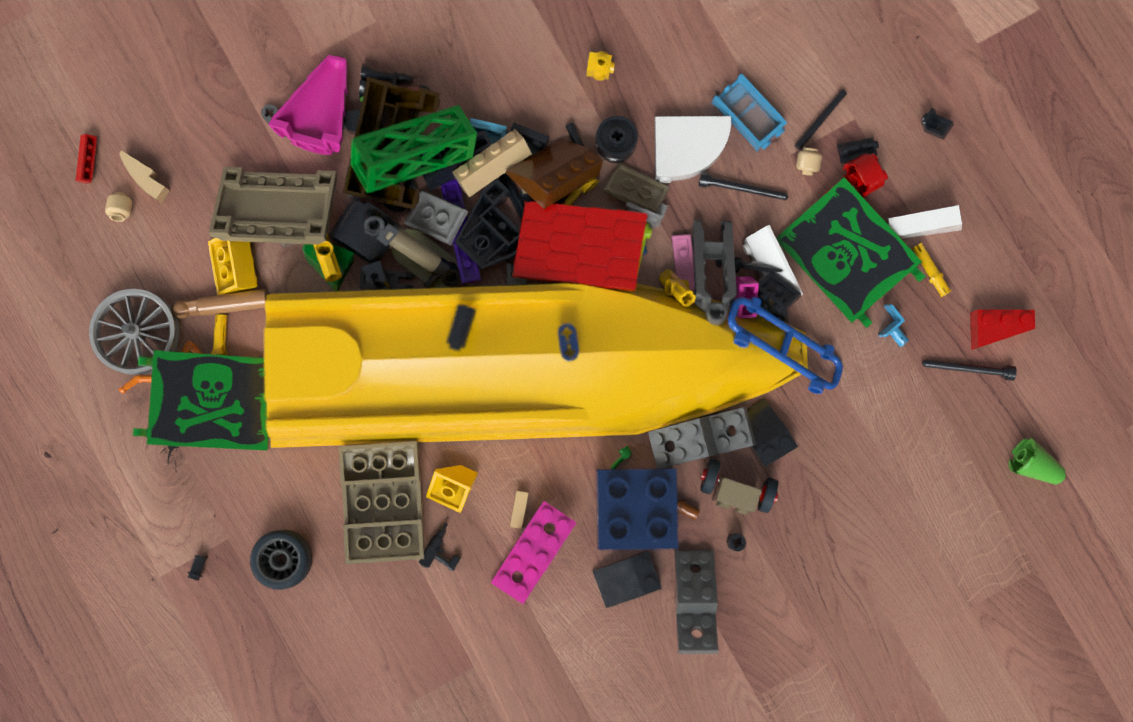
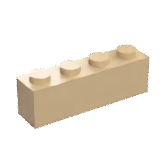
(492, 162)

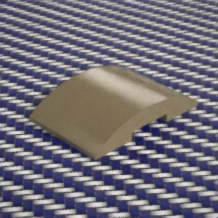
(382, 502)

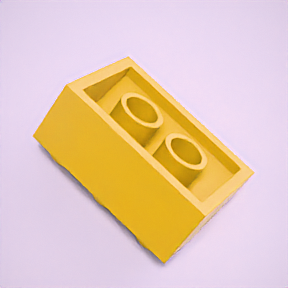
(232, 266)

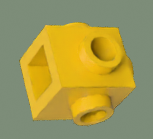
(600, 65)

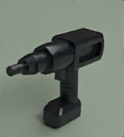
(433, 551)

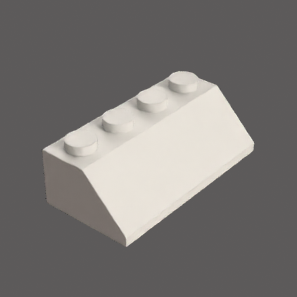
(765, 250)

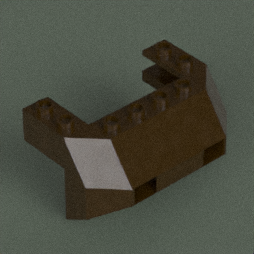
(381, 108)

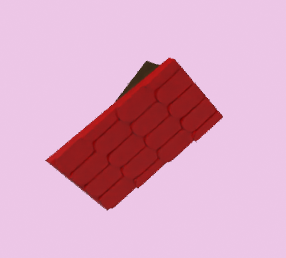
(580, 245)

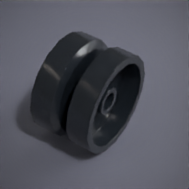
(612, 129)

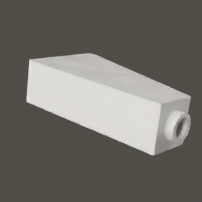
(927, 222)

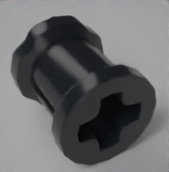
(742, 541)

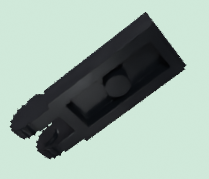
(393, 277)

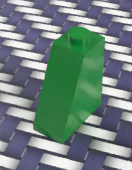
(344, 258)

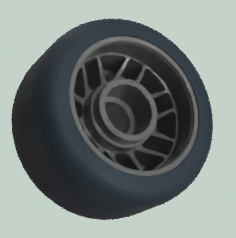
(266, 564)

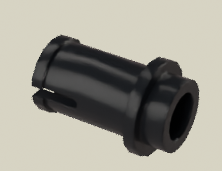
(197, 568)

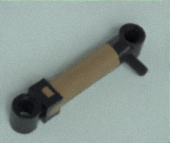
(390, 234)

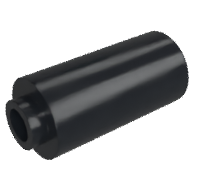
(460, 327)

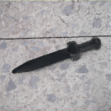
(750, 266)

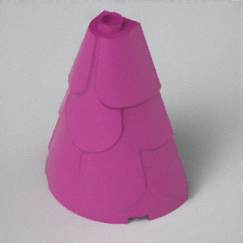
(316, 109)

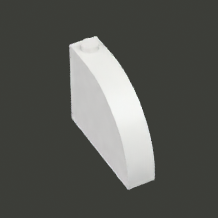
(688, 145)

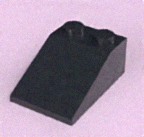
(770, 434)
(627, 579)

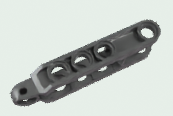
(710, 250)

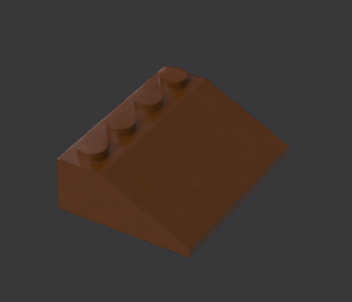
(556, 171)

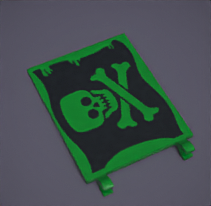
(849, 251)
(206, 401)

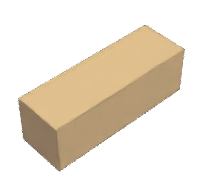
(519, 509)

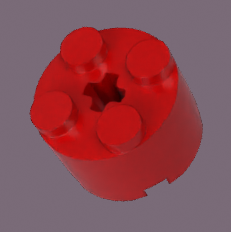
(865, 174)

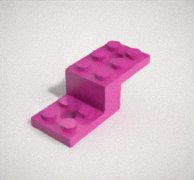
(533, 552)

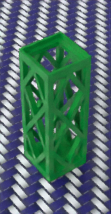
(459, 137)

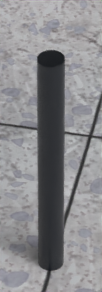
(819, 121)

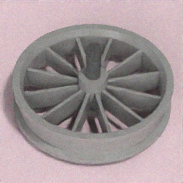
(134, 331)

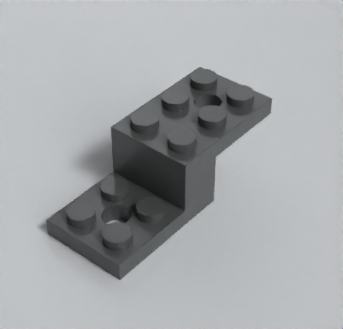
(702, 438)
(696, 602)

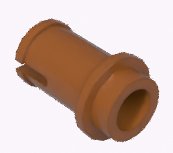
(687, 510)

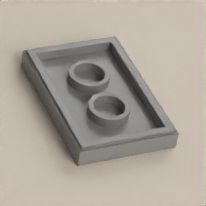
(436, 217)

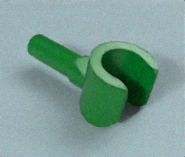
(625, 453)

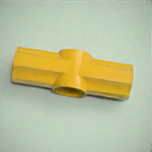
(328, 261)
(677, 288)

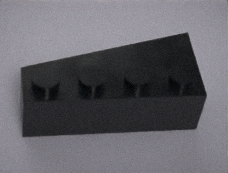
(444, 175)

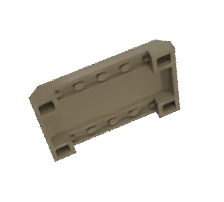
(273, 206)

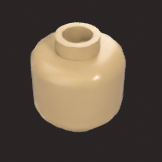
(809, 161)
(118, 206)

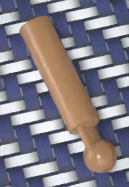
(220, 304)

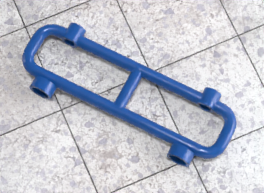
(744, 337)

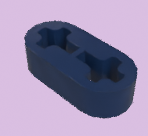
(563, 343)

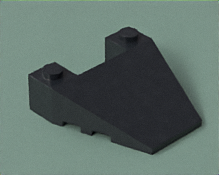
(488, 233)

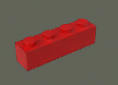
(86, 158)

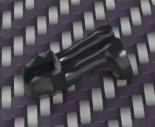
(396, 78)

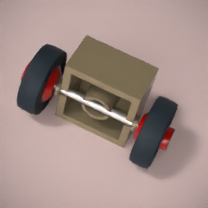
(737, 495)

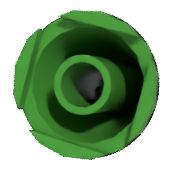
(1035, 462)

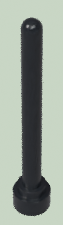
(706, 181)
(1007, 372)

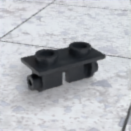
(852, 150)

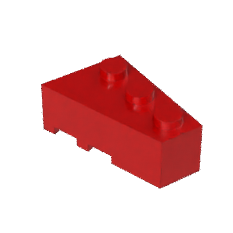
(997, 325)

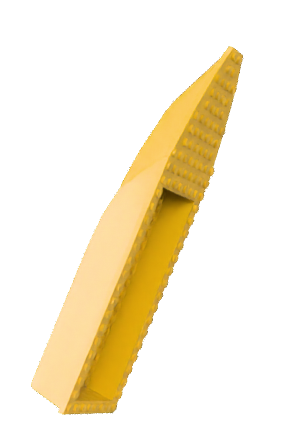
(382, 369)

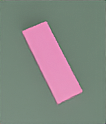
(683, 258)

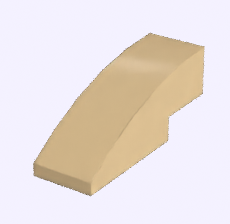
(144, 177)

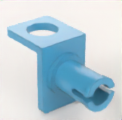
(893, 328)

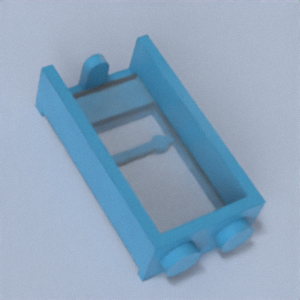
(750, 113)

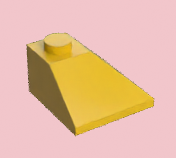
(452, 486)

